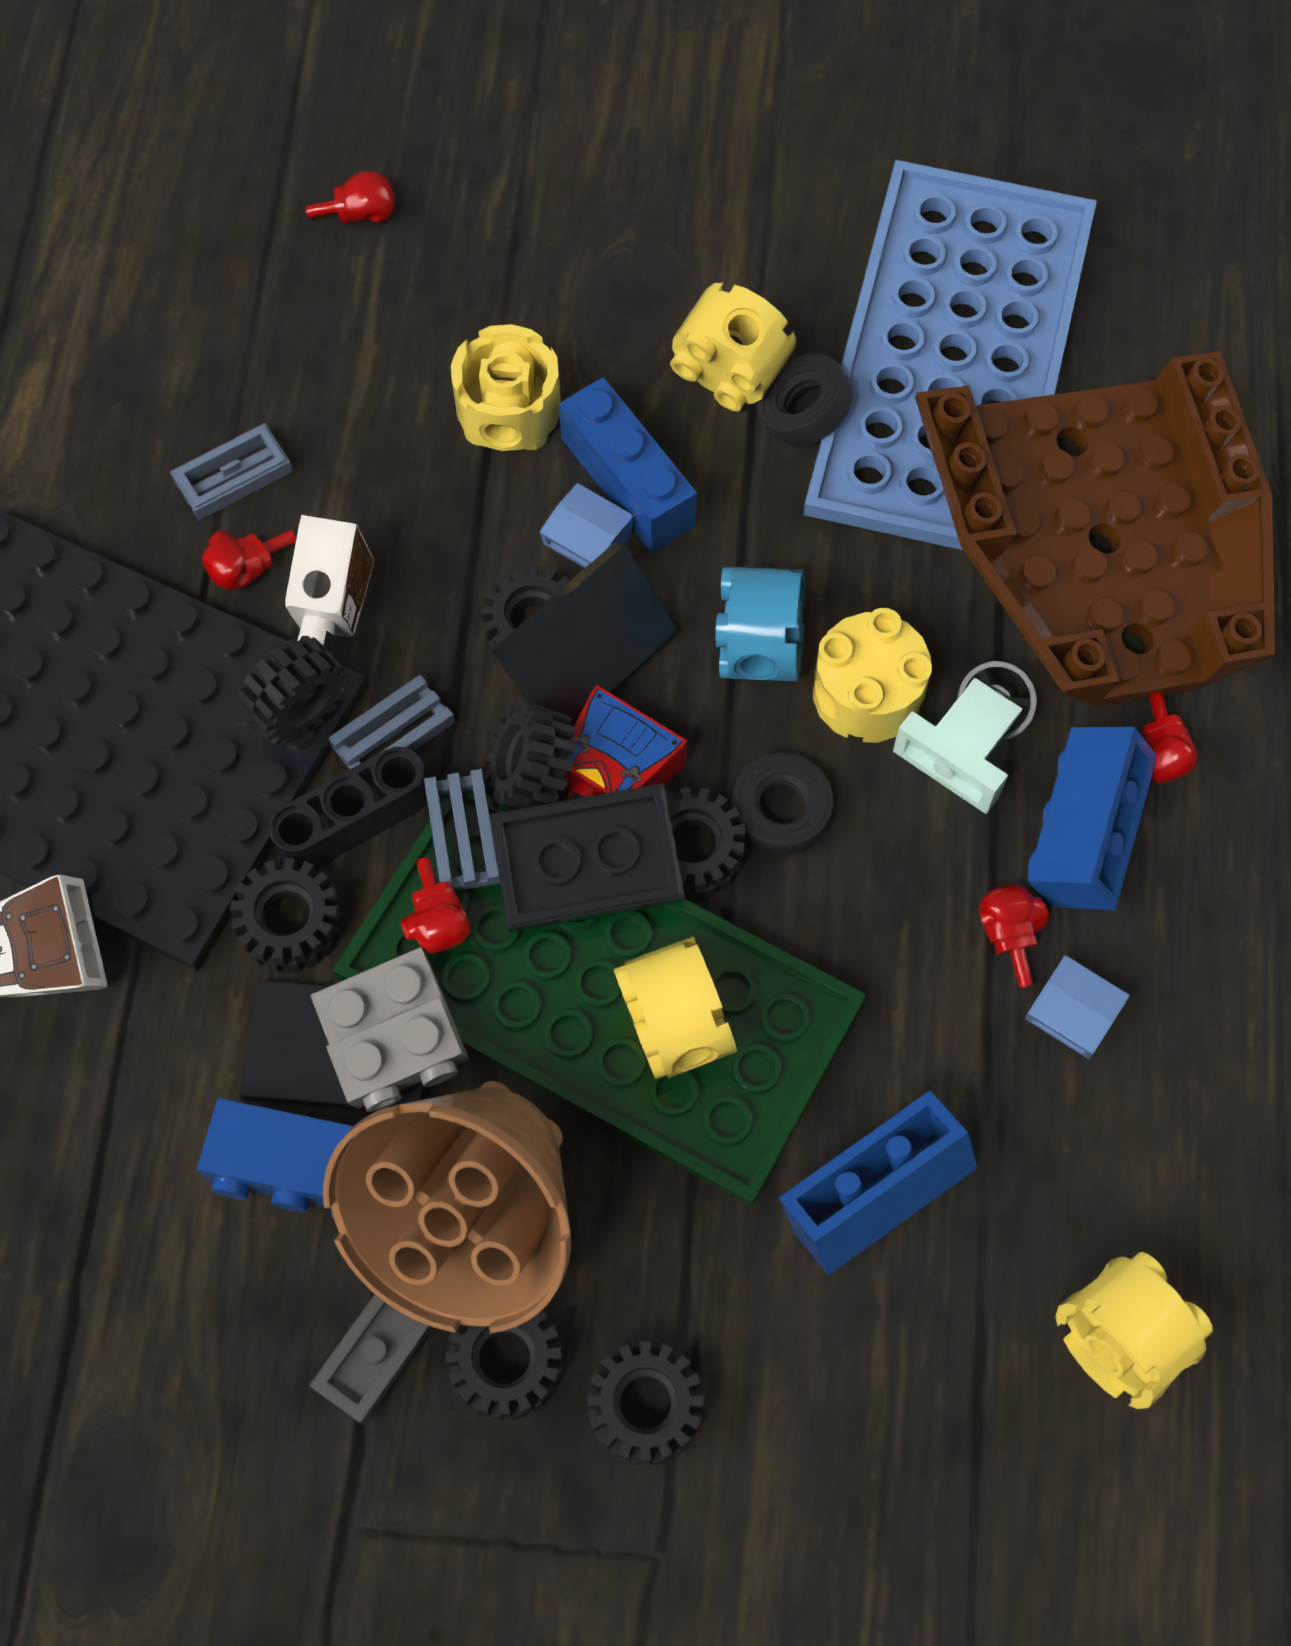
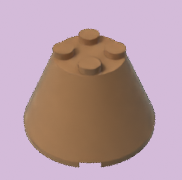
(454, 1208)

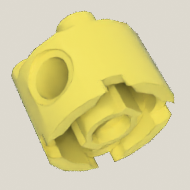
(732, 345)
(506, 388)
(871, 675)
(675, 1009)
(1133, 1329)

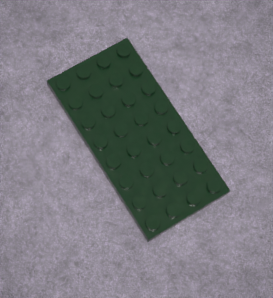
(557, 1019)

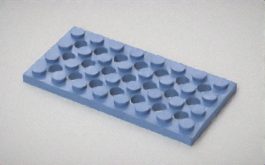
(881, 315)

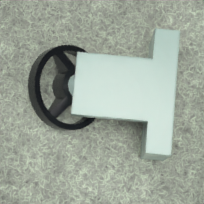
(967, 734)

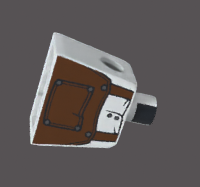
(328, 578)
(49, 941)

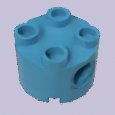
(761, 624)

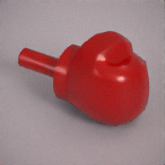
(361, 198)
(238, 562)
(1171, 743)
(438, 916)
(1010, 921)

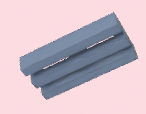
(235, 476)
(385, 710)
(455, 786)

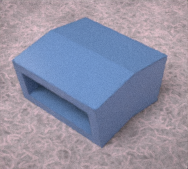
(585, 526)
(1077, 1007)

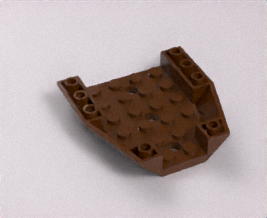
(1157, 475)

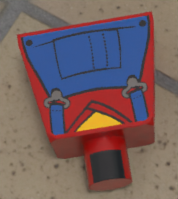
(620, 749)

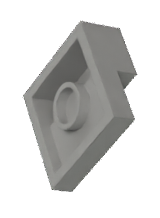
(389, 1031)

